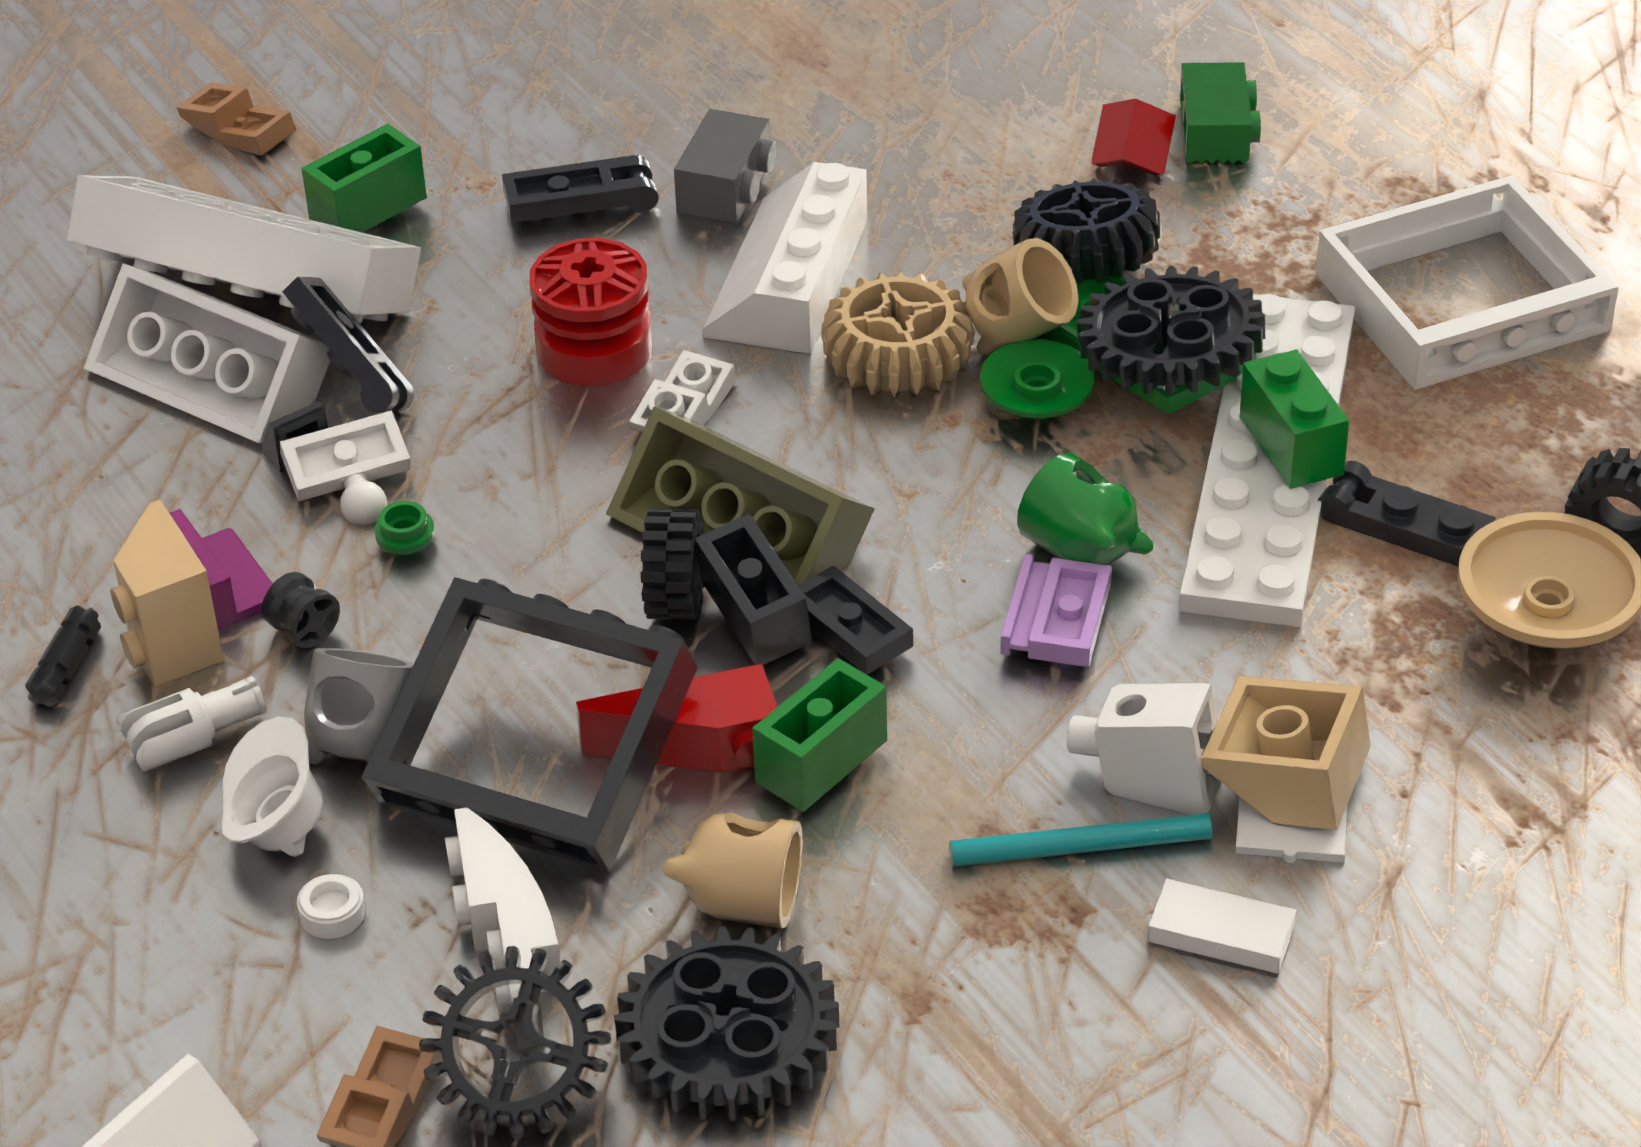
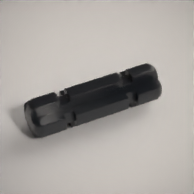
(63, 656)

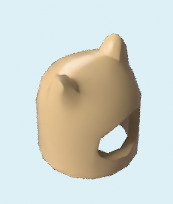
(1020, 294)
(741, 869)

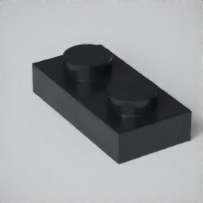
(854, 621)

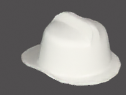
(270, 789)

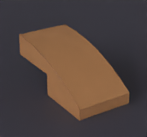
(231, 118)
(382, 1095)

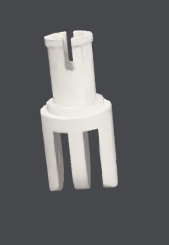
(187, 721)

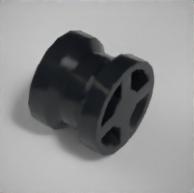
(300, 609)

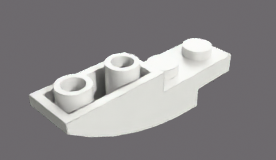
(499, 904)

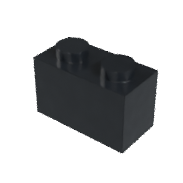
(753, 590)

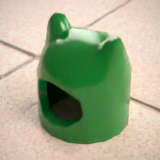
(1080, 514)

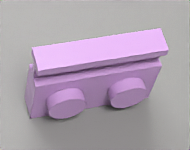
(1056, 610)

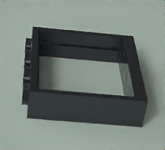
(581, 839)

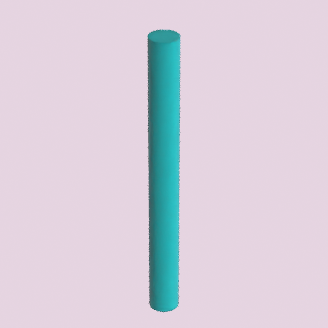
(1080, 839)

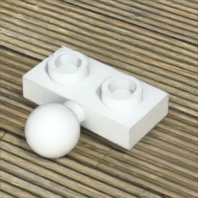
(348, 460)

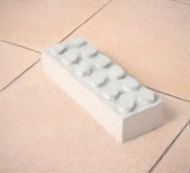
(239, 244)

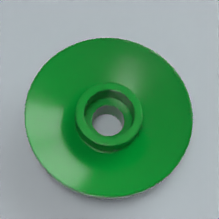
(1036, 378)

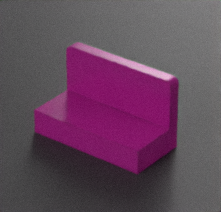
(232, 572)

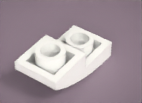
(691, 389)

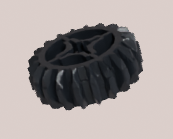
(1093, 226)
(457, 1025)

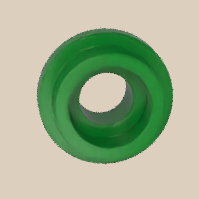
(404, 528)

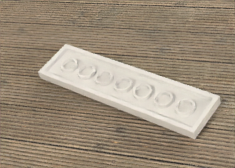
(1251, 530)

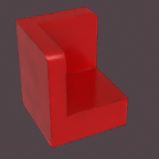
(1134, 135)

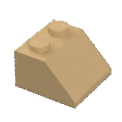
(164, 600)
(1291, 748)

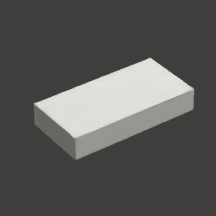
(1222, 925)

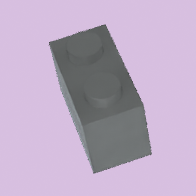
(724, 165)

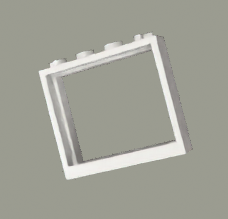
(1572, 311)

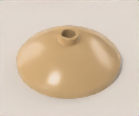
(1551, 580)

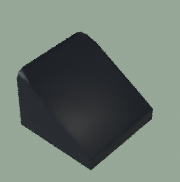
(293, 425)

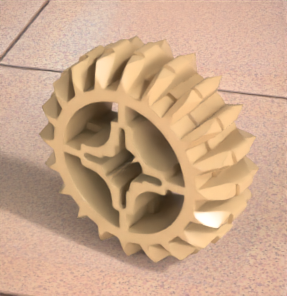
(897, 334)

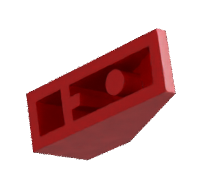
(709, 731)

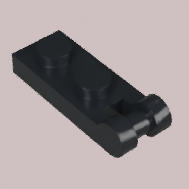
(580, 188)
(350, 345)
(1399, 514)

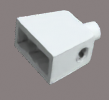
(1152, 744)

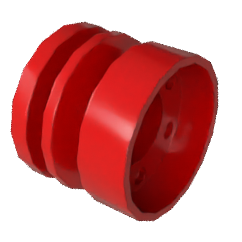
(591, 311)

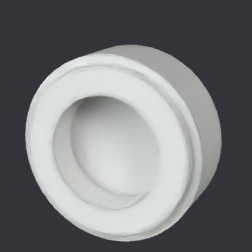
(331, 906)

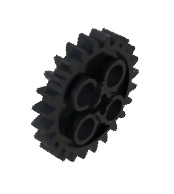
(1207, 336)
(727, 1023)

